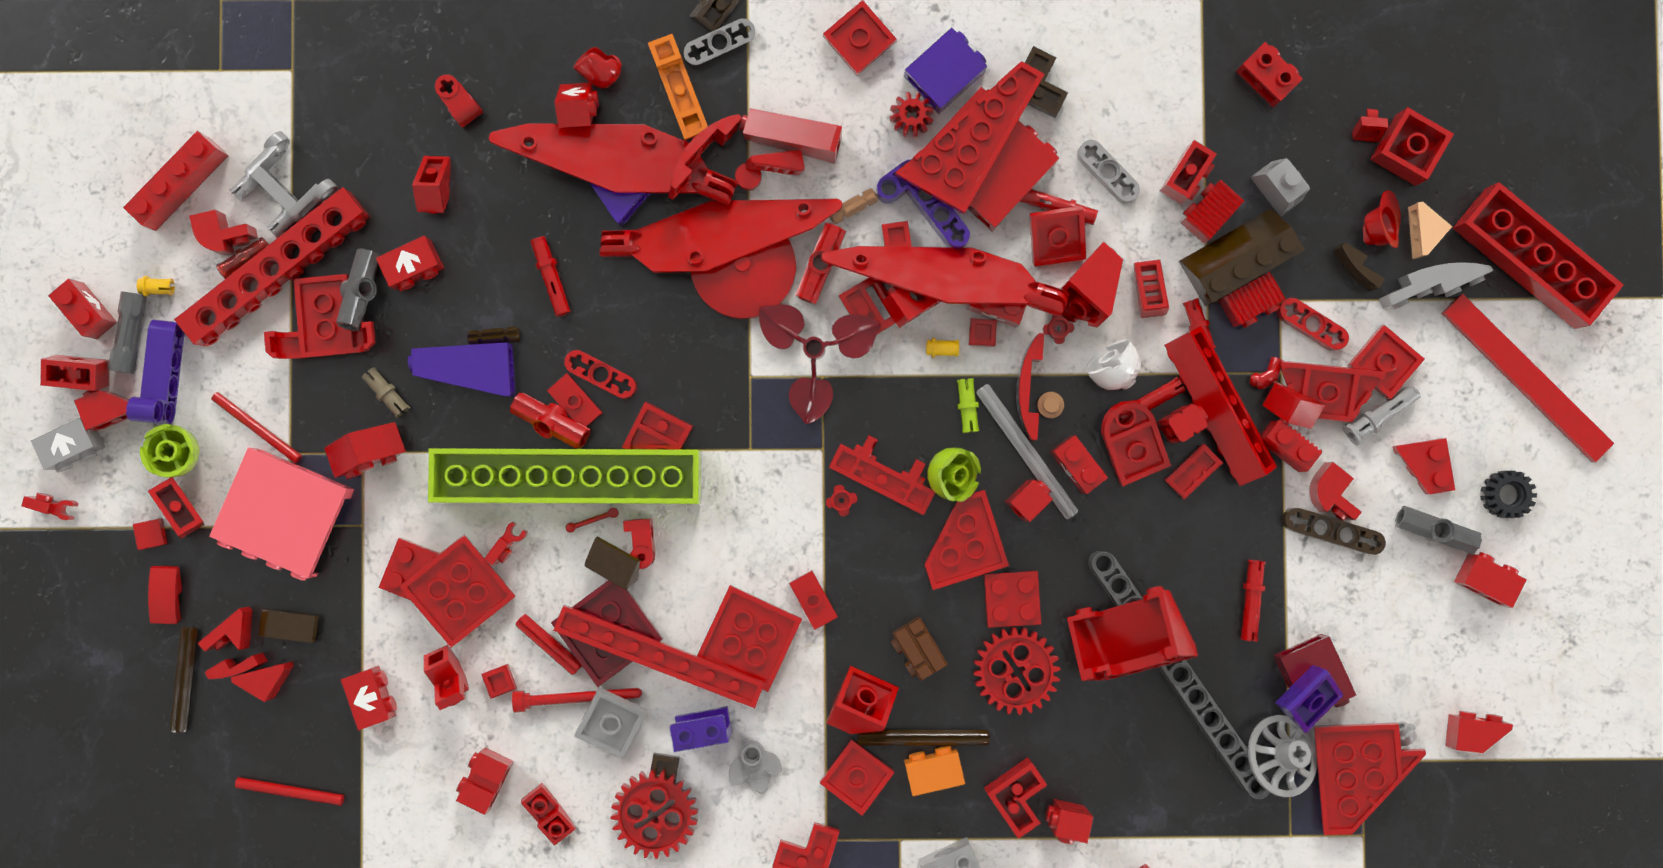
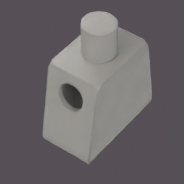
(1281, 185)

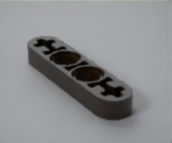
(1333, 531)

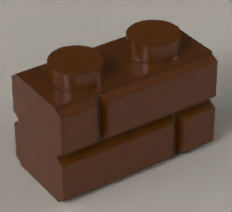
(919, 648)

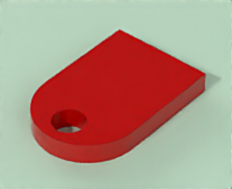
(1134, 444)

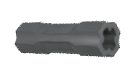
(130, 312)

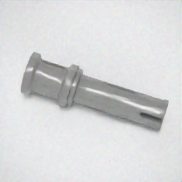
(1373, 420)

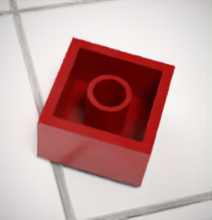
(1411, 146)

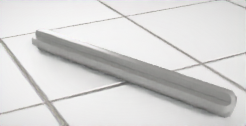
(1026, 450)

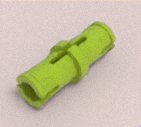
(968, 405)

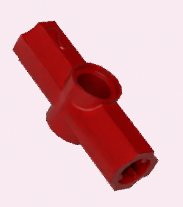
(814, 279)
(550, 420)

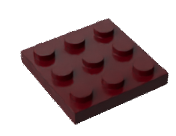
(617, 607)

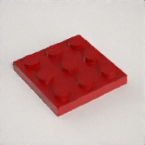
(457, 590)
(750, 636)

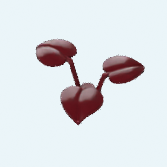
(853, 334)

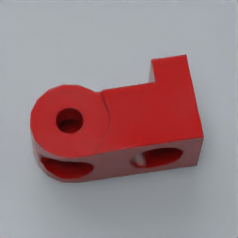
(642, 540)

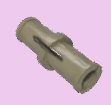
(385, 392)

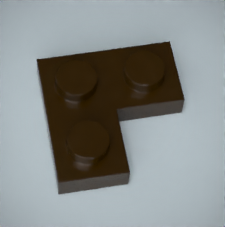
(1047, 96)

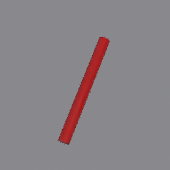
(256, 427)
(289, 791)

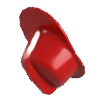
(1383, 223)

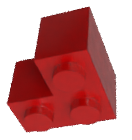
(363, 449)
(1010, 796)

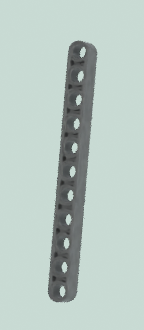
(1185, 685)

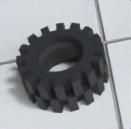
(1523, 489)

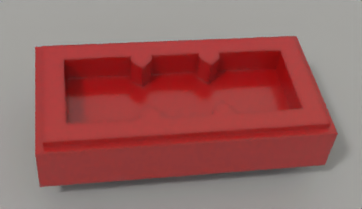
(574, 400)
(1193, 471)
(813, 600)

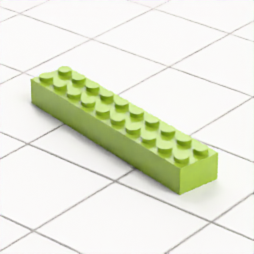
(564, 476)

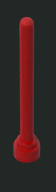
(523, 701)

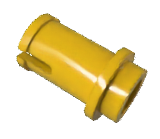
(155, 286)
(942, 347)

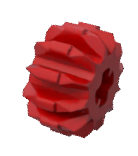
(911, 105)

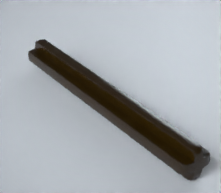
(924, 737)

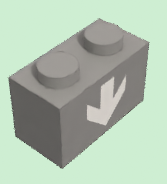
(67, 445)

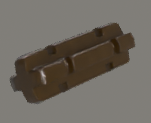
(495, 335)

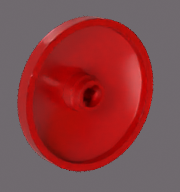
(749, 282)

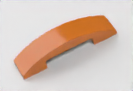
(678, 86)

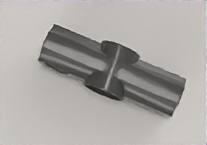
(358, 290)
(1424, 526)

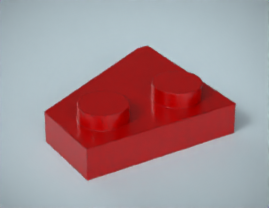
(1429, 464)

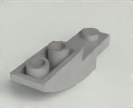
(1435, 279)

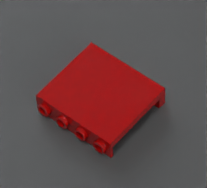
(1014, 172)

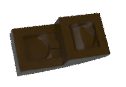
(1353, 261)
(288, 625)

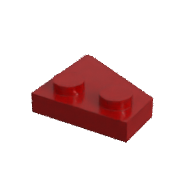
(657, 430)

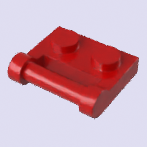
(858, 302)

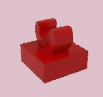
(1370, 127)

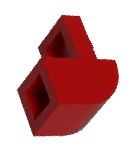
(214, 234)
(1327, 489)
(446, 676)

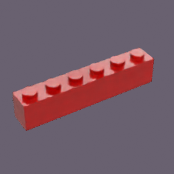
(1227, 416)

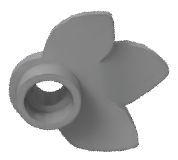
(756, 769)

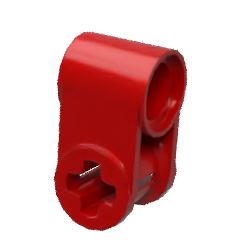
(459, 102)

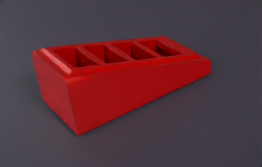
(783, 162)
(1157, 309)

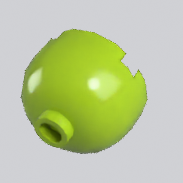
(169, 451)
(954, 474)

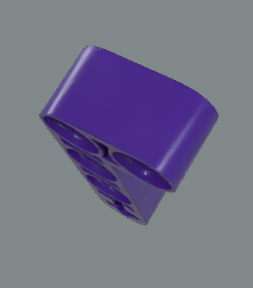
(927, 208)
(160, 375)

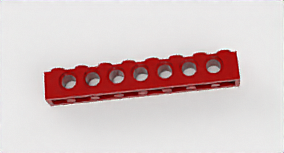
(195, 318)

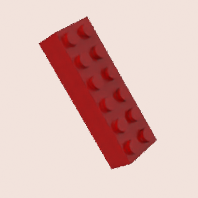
(1538, 256)

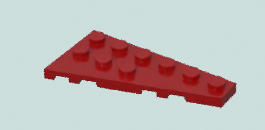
(965, 151)

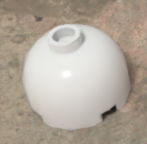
(1117, 367)

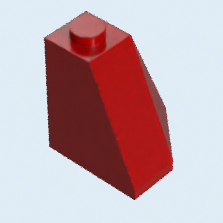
(1094, 287)

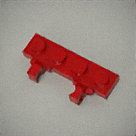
(900, 487)

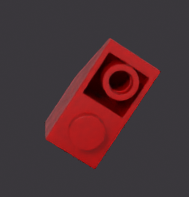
(1475, 734)

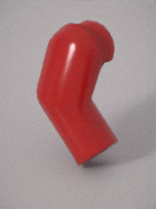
(1268, 377)

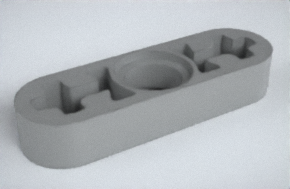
(739, 39)
(1119, 170)

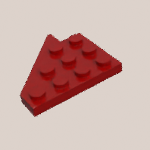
(1358, 771)

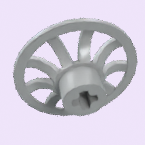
(1289, 755)

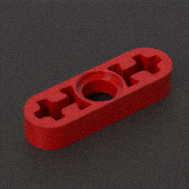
(1325, 340)
(622, 377)

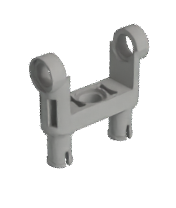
(258, 174)

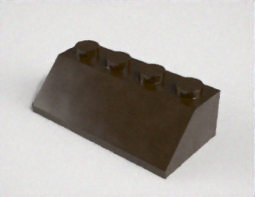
(1240, 256)

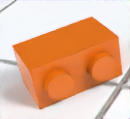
(934, 770)

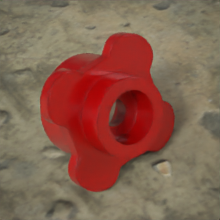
(1058, 336)
(849, 499)

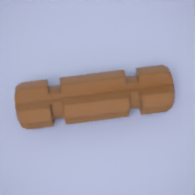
(855, 205)

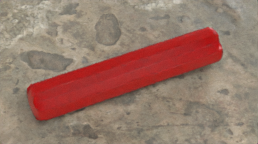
(548, 644)

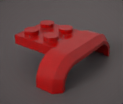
(318, 334)

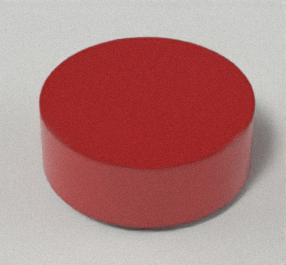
(748, 178)

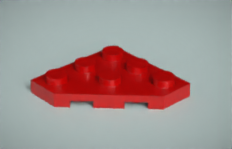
(966, 544)

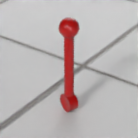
(612, 512)

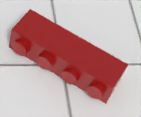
(175, 181)

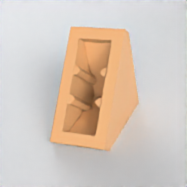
(1425, 229)

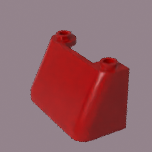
(1130, 637)

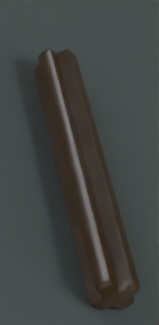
(183, 679)

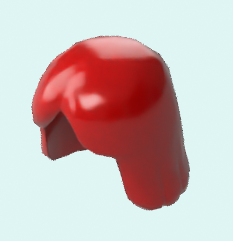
(598, 67)

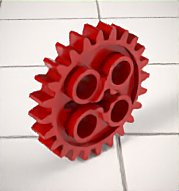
(1036, 657)
(641, 794)

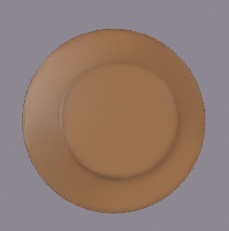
(1050, 405)

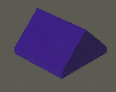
(1310, 698)

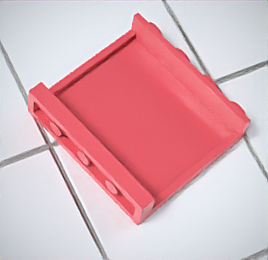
(279, 513)

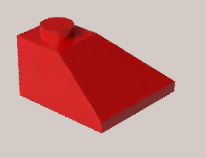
(862, 703)

